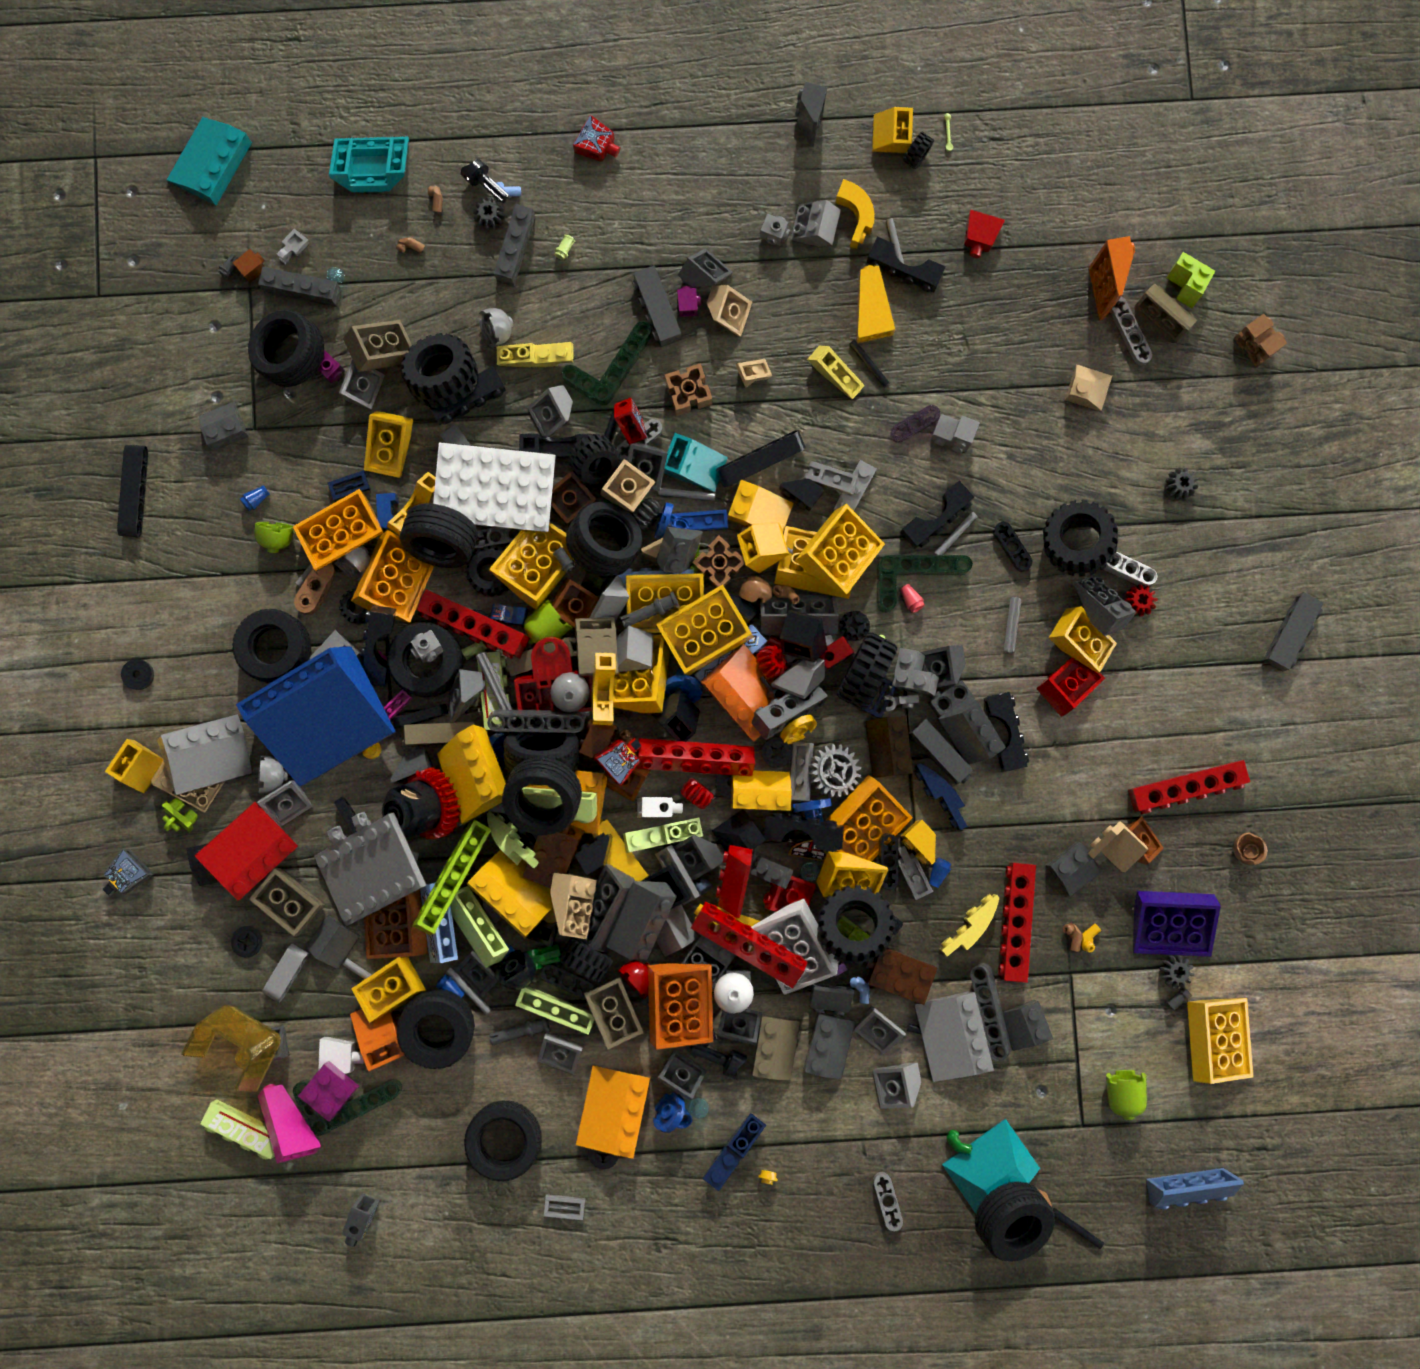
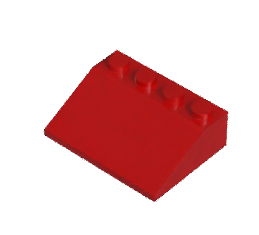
(246, 851)

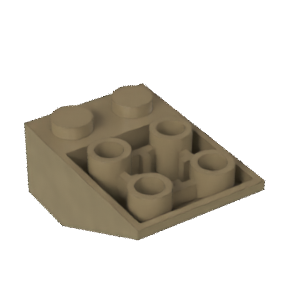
(594, 637)

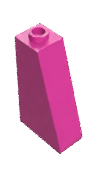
(286, 1127)

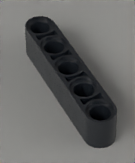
(760, 458)
(132, 491)

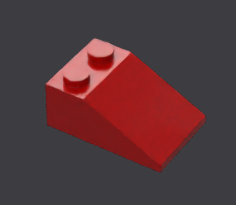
(1069, 685)

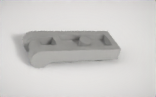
(832, 478)

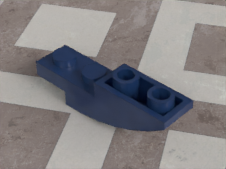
(938, 787)
(734, 1151)

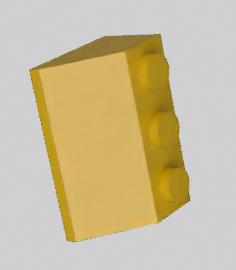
(762, 791)

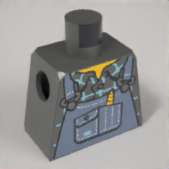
(125, 873)
(359, 1219)

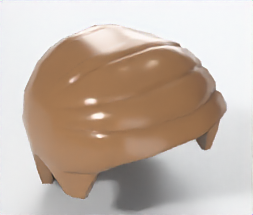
(755, 588)
(1250, 849)

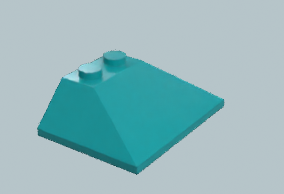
(369, 163)
(994, 1161)

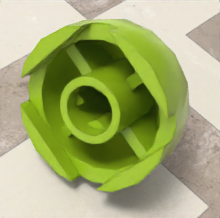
(273, 536)

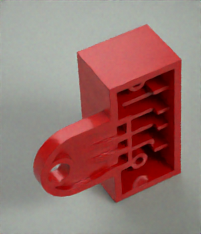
(535, 688)

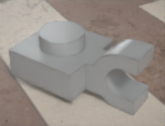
(293, 243)
(905, 701)

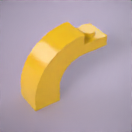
(860, 204)
(422, 494)
(602, 688)

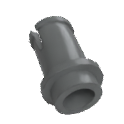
(228, 267)
(564, 560)
(1179, 998)

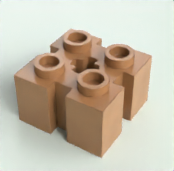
(1260, 340)
(692, 379)
(719, 552)

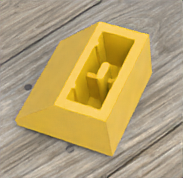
(892, 130)
(762, 546)
(134, 765)
(921, 840)

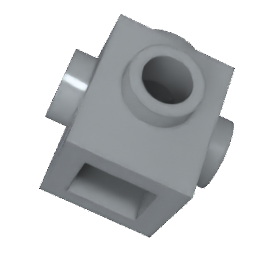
(774, 229)
(426, 647)

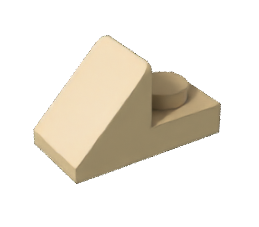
(753, 371)

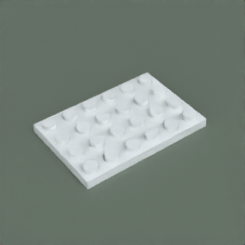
(496, 485)

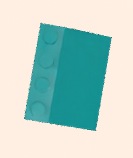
(210, 160)

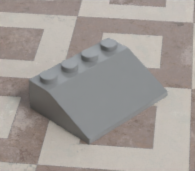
(205, 754)
(954, 1037)

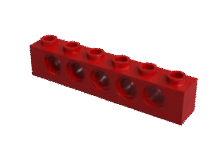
(431, 602)
(696, 757)
(1236, 770)
(753, 954)
(1020, 971)

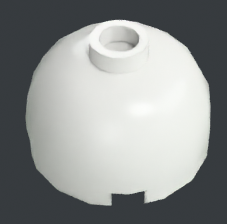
(733, 992)

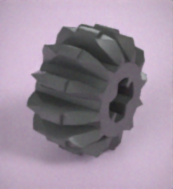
(487, 207)
(1175, 480)
(647, 513)
(1177, 964)

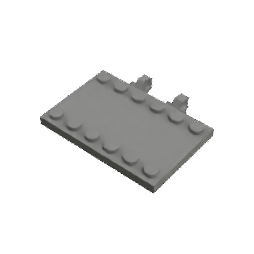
(368, 867)

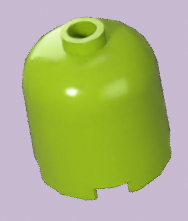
(545, 623)
(1127, 1093)

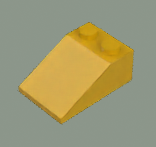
(387, 443)
(758, 506)
(1081, 639)
(844, 870)
(388, 988)

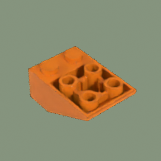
(376, 1039)

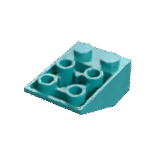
(693, 462)

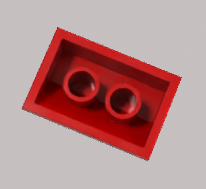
(734, 879)

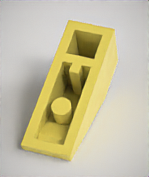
(835, 370)

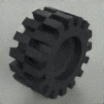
(918, 150)
(346, 609)

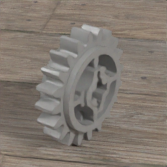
(831, 764)

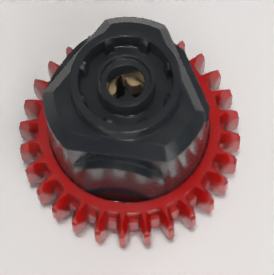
(424, 805)

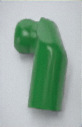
(956, 1144)

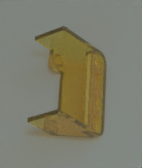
(255, 1043)

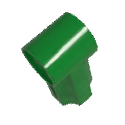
(545, 955)

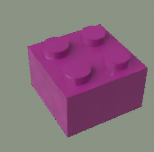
(328, 1091)

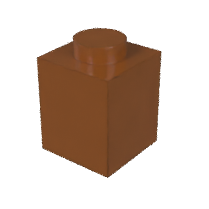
(249, 265)

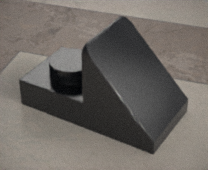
(544, 933)

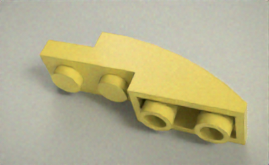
(535, 355)
(978, 921)

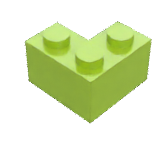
(1192, 277)

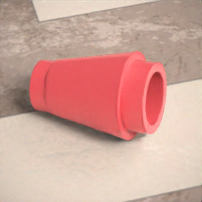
(912, 599)

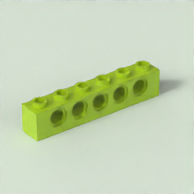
(451, 877)

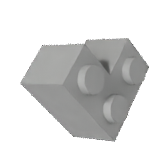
(955, 433)
(909, 673)

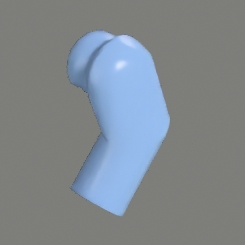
(511, 191)
(864, 989)

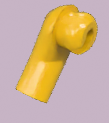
(1087, 939)

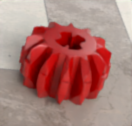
(1147, 603)
(771, 661)
(697, 793)

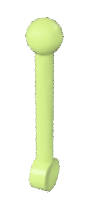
(949, 146)

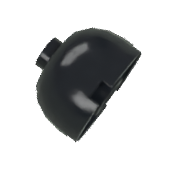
(516, 970)

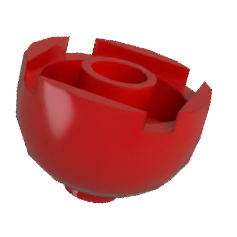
(636, 976)

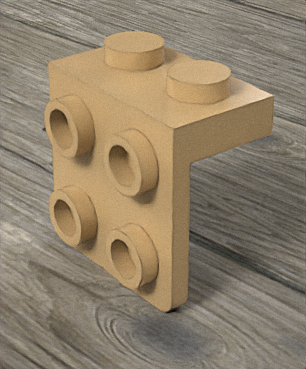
(1119, 846)

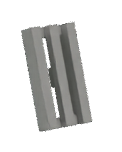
(563, 1206)

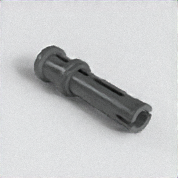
(659, 607)
(528, 1029)

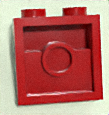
(796, 890)

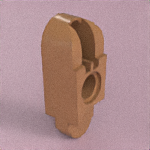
(316, 598)

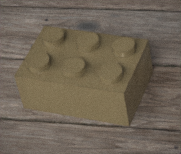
(377, 344)
(286, 901)

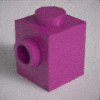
(688, 301)
(330, 368)

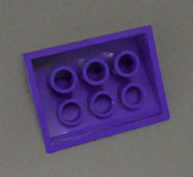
(1175, 923)

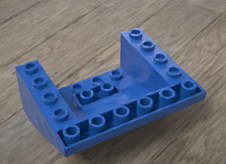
(318, 714)

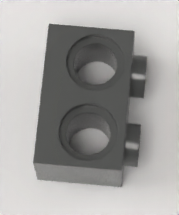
(949, 697)

